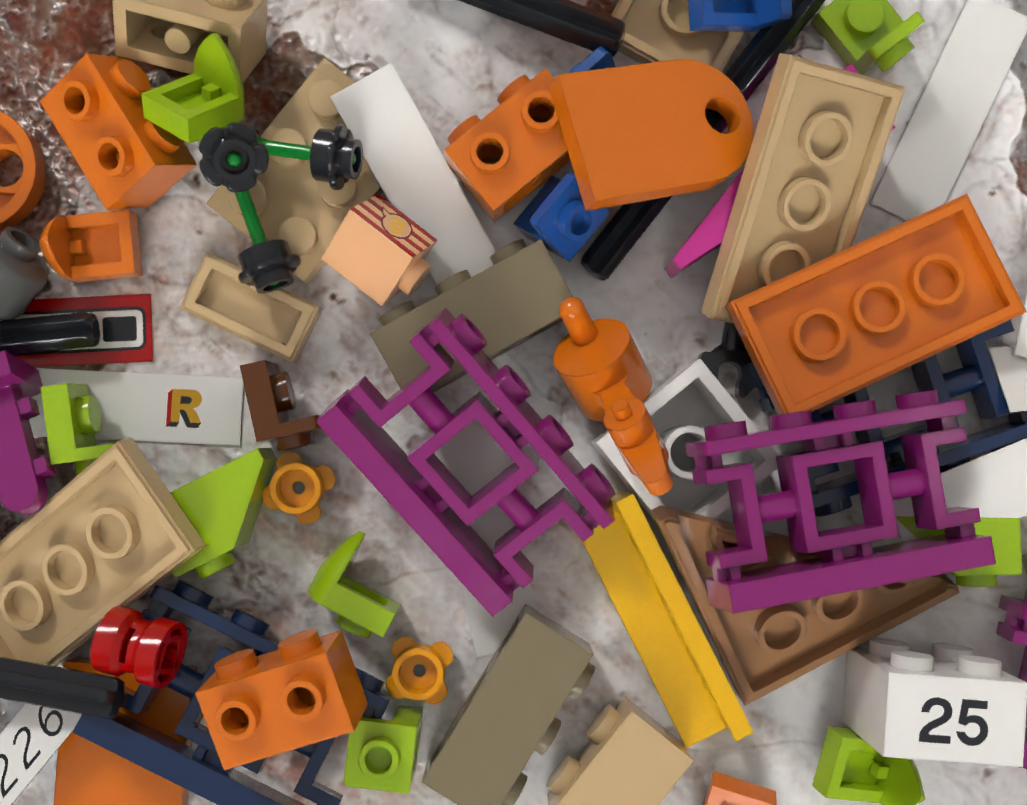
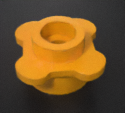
(281, 493)
(406, 683)

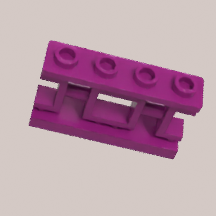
(431, 495)
(846, 553)

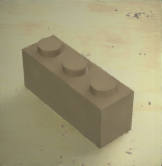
(505, 302)
(510, 713)

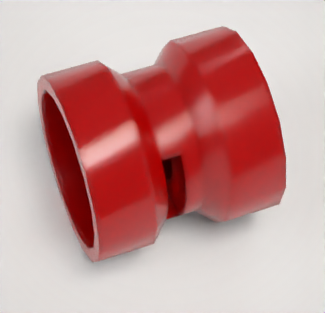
(138, 646)

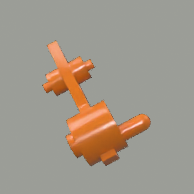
(610, 386)

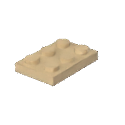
(286, 195)

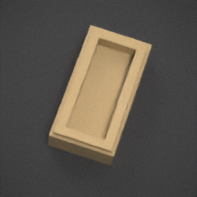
(271, 320)

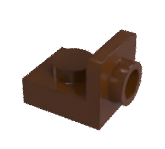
(269, 399)

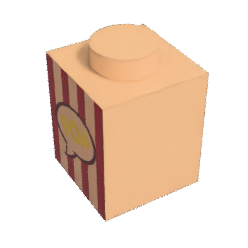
(380, 250)

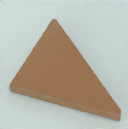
(785, 641)

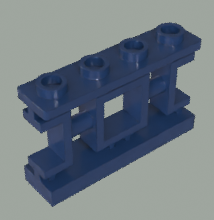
(975, 376)
(201, 768)

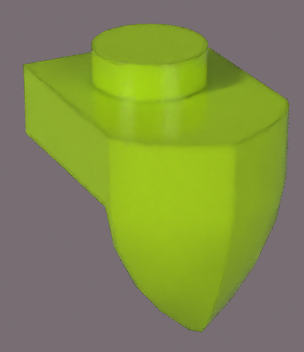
(200, 100)
(357, 606)
(857, 772)

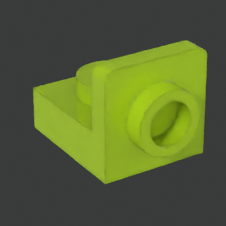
(867, 32)
(71, 424)
(384, 752)

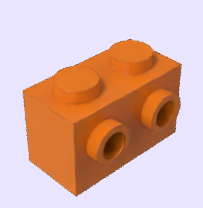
(105, 129)
(519, 136)
(282, 698)

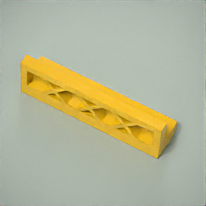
(663, 626)

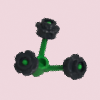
(236, 157)

